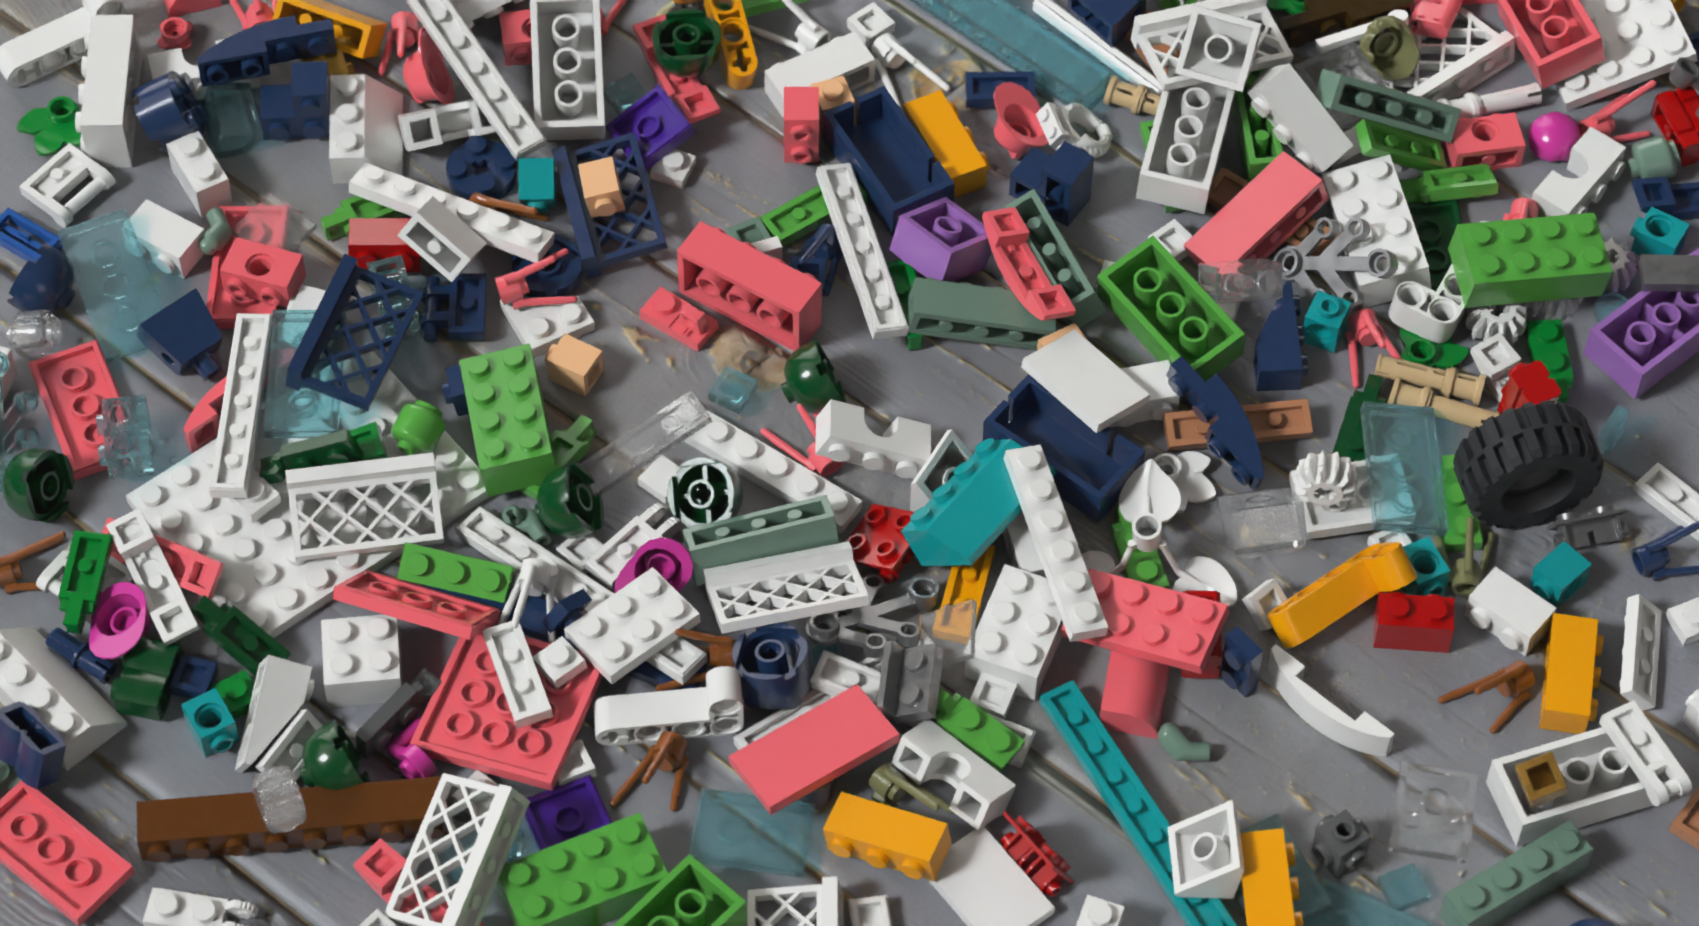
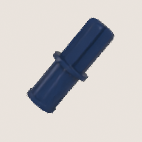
(80, 655)

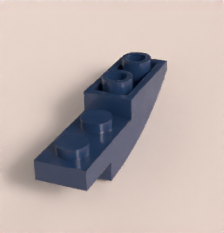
(271, 42)
(1230, 429)

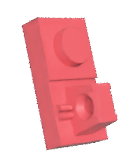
(678, 319)

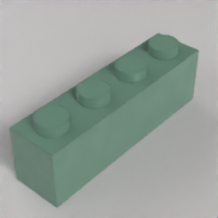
(1387, 105)
(1057, 258)
(973, 314)
(761, 535)
(1518, 879)

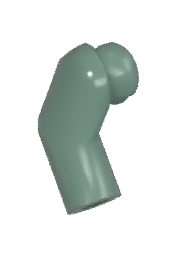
(218, 234)
(527, 523)
(1178, 745)

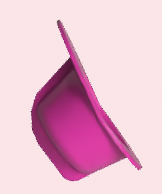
(665, 556)
(119, 621)

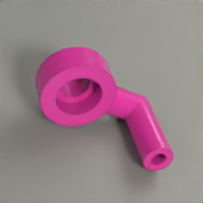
(414, 761)

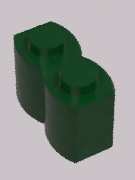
(146, 679)

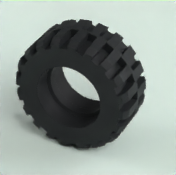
(1528, 464)

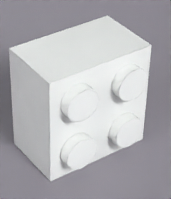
(361, 659)

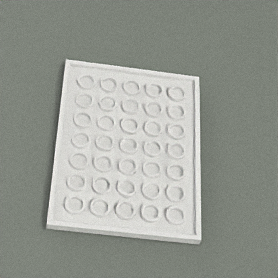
(259, 556)

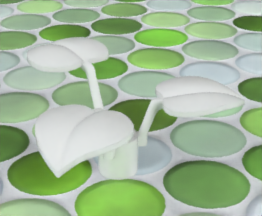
(1147, 502)

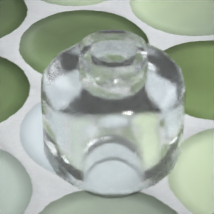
(35, 333)

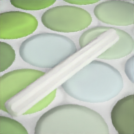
(1096, 46)

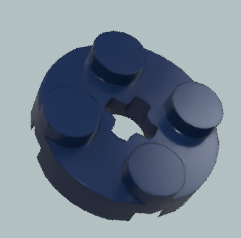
(479, 153)
(560, 280)

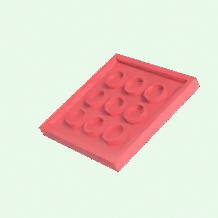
(474, 727)

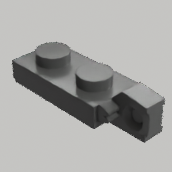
(397, 710)

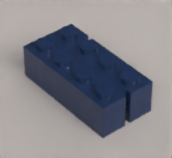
(886, 156)
(1079, 455)

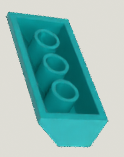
(967, 509)

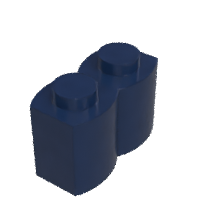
(30, 746)

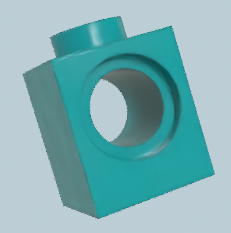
(537, 182)
(1658, 234)
(1326, 321)
(1427, 559)
(1560, 575)
(210, 709)

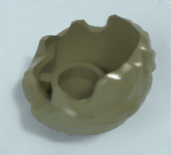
(1390, 48)

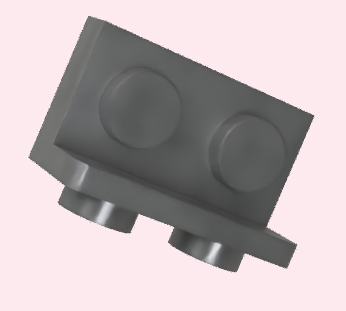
(909, 682)

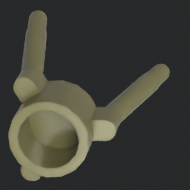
(1466, 572)
(893, 785)

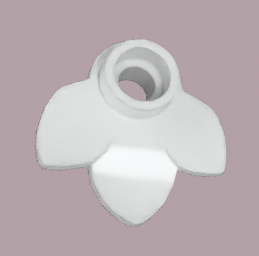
(1188, 475)

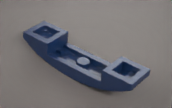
(1674, 199)

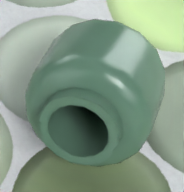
(1654, 158)

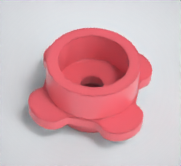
(177, 27)

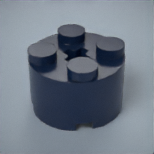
(169, 108)
(773, 667)

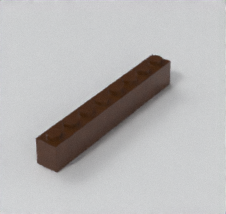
(234, 825)

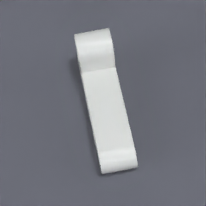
(52, 44)
(1427, 307)
(688, 712)

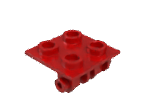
(879, 541)
(1044, 865)

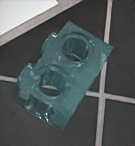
(395, 270)
(130, 437)

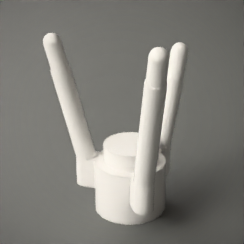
(809, 32)
(892, 54)
(531, 581)

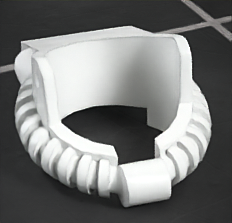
(1058, 127)

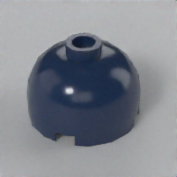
(44, 283)

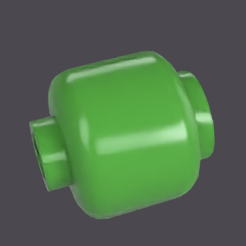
(418, 428)

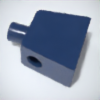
(1107, 18)
(184, 336)

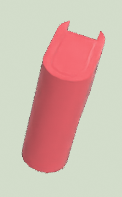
(1434, 19)

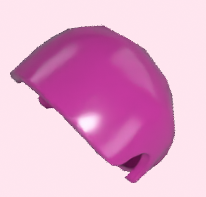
(1553, 136)

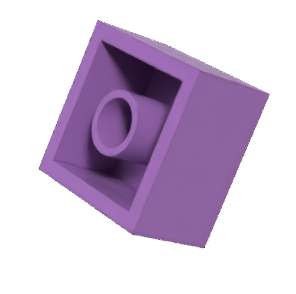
(941, 241)

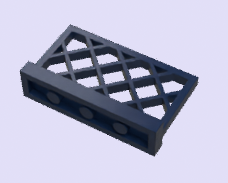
(585, 228)
(329, 315)

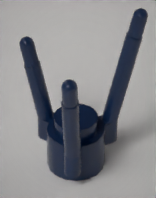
(823, 245)
(1654, 555)

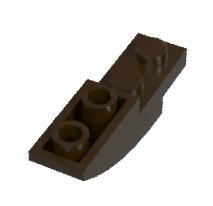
(1329, 17)

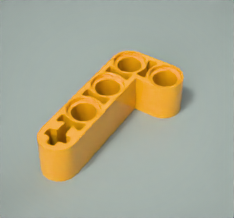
(733, 23)
(1341, 590)

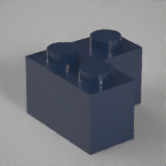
(297, 108)
(1059, 179)

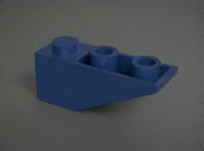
(1277, 349)

